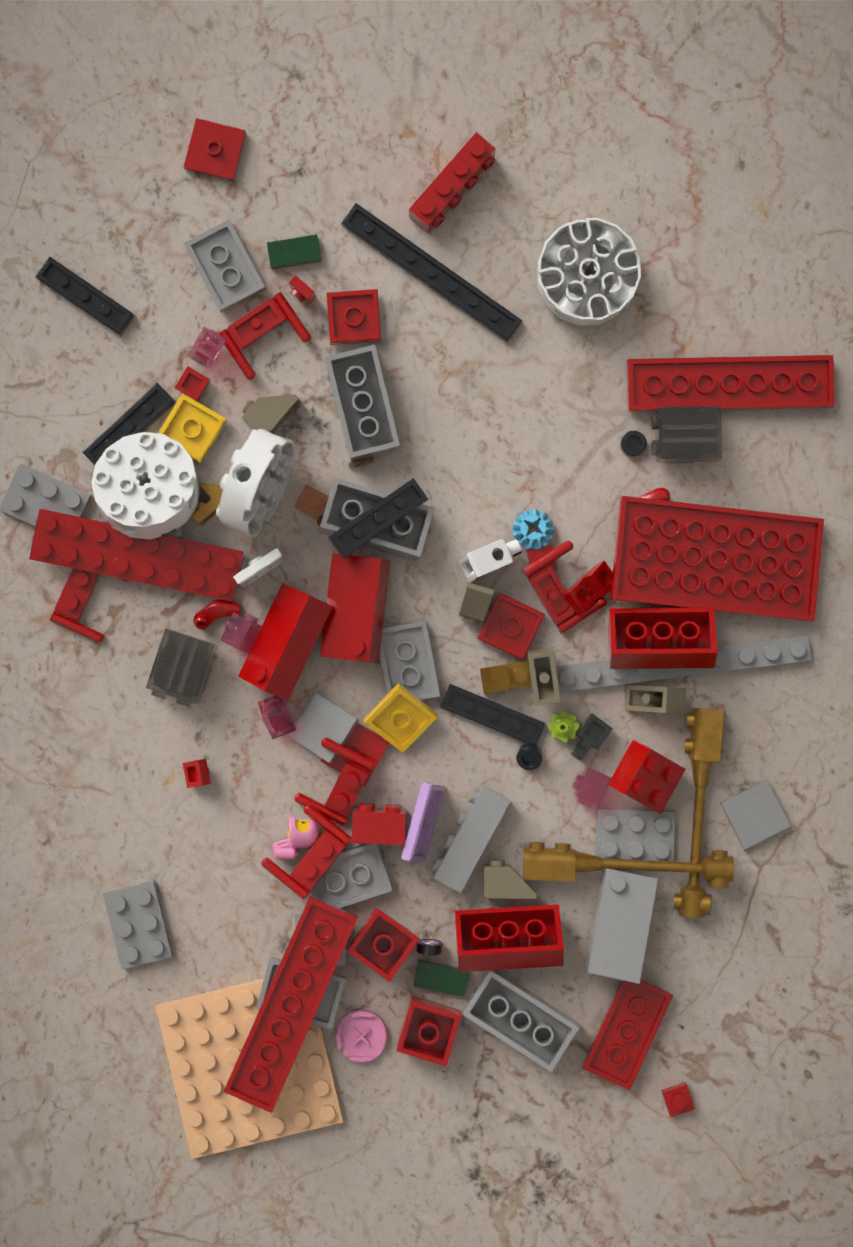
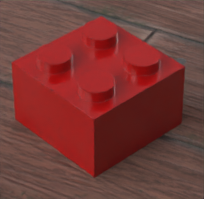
(646, 776)
(379, 825)
(382, 944)
(428, 1030)

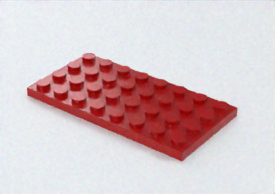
(717, 558)

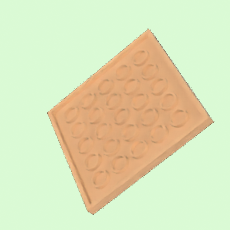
(202, 1047)

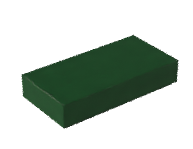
(294, 252)
(440, 978)

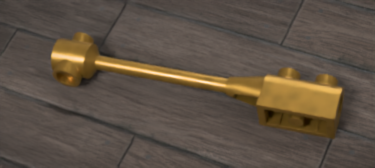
(704, 749)
(563, 862)

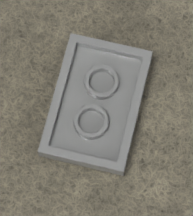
(225, 266)
(35, 491)
(409, 659)
(635, 834)
(354, 877)
(138, 924)
(329, 1004)

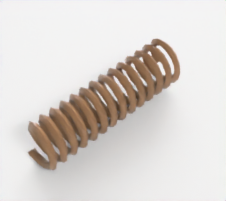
(364, 461)

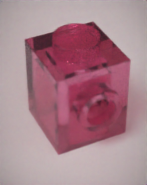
(206, 347)
(241, 631)
(278, 721)
(590, 787)

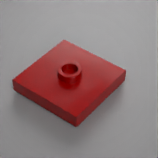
(214, 149)
(354, 317)
(511, 626)
(365, 743)

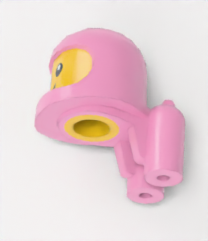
(299, 835)

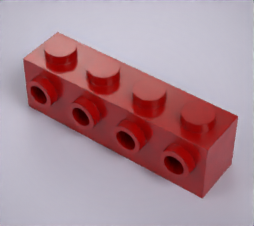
(452, 182)

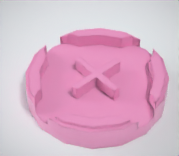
(361, 1036)

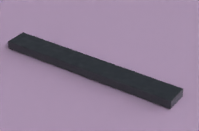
(431, 272)

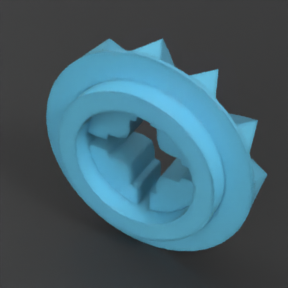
(534, 540)

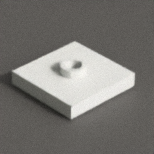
(259, 567)

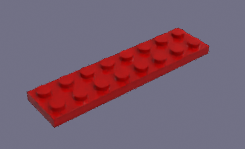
(731, 382)
(158, 561)
(290, 1004)

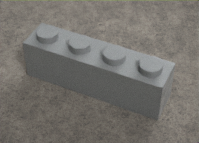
(471, 838)

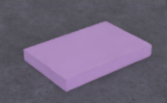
(423, 822)

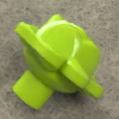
(563, 726)

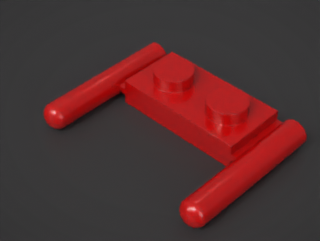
(256, 325)
(551, 591)
(73, 602)
(346, 787)
(317, 859)

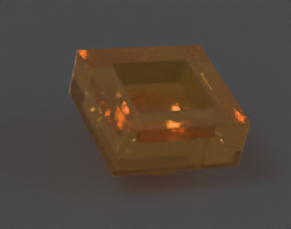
(311, 502)

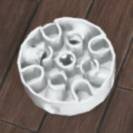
(570, 253)
(255, 482)
(146, 485)

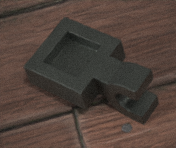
(593, 734)

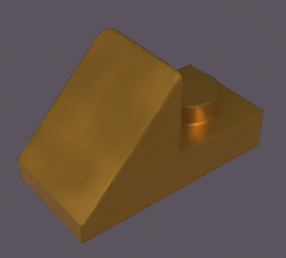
(206, 510)
(506, 677)

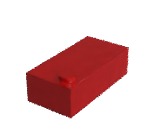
(358, 600)
(662, 638)
(285, 642)
(509, 938)

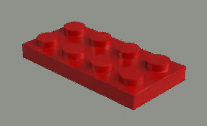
(627, 1032)

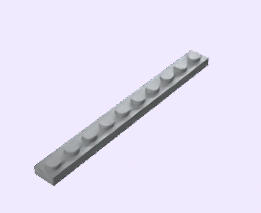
(728, 659)

